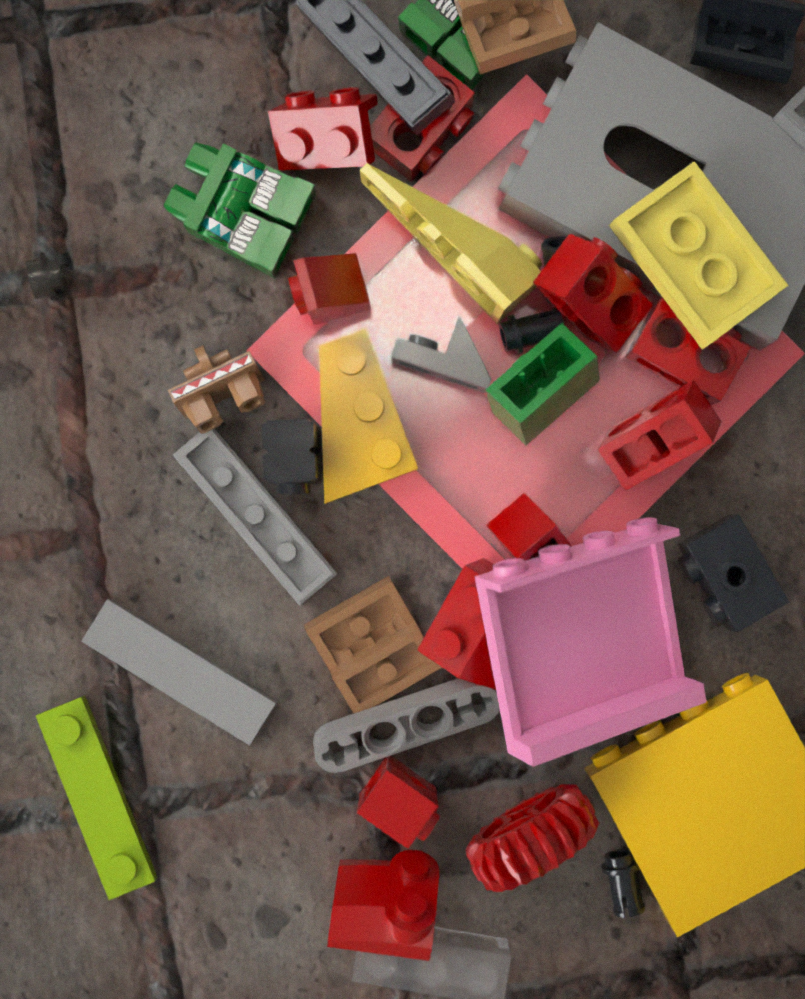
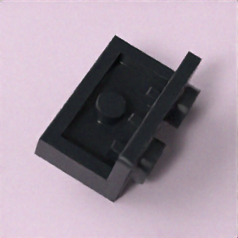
(747, 37)

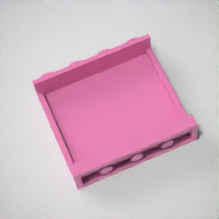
(585, 641)

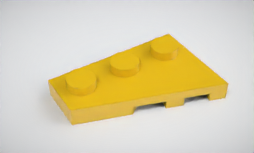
(359, 420)

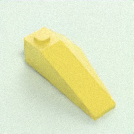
(475, 256)

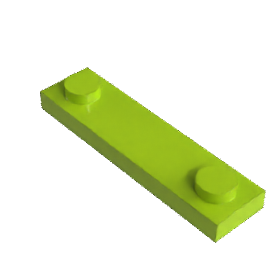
(96, 797)

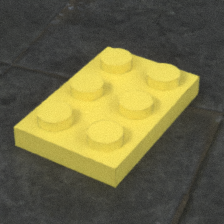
(698, 255)

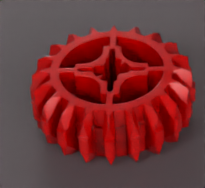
(532, 838)

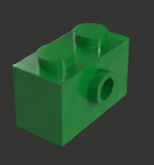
(543, 384)

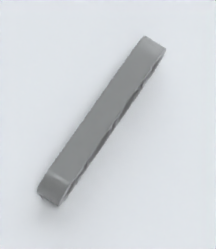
(409, 731)

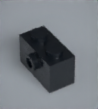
(731, 574)

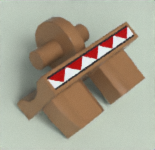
(214, 381)

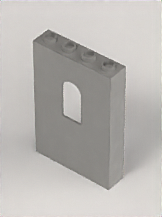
(746, 156)

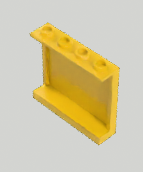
(710, 801)

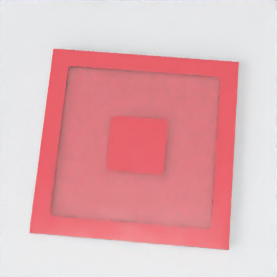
(462, 451)

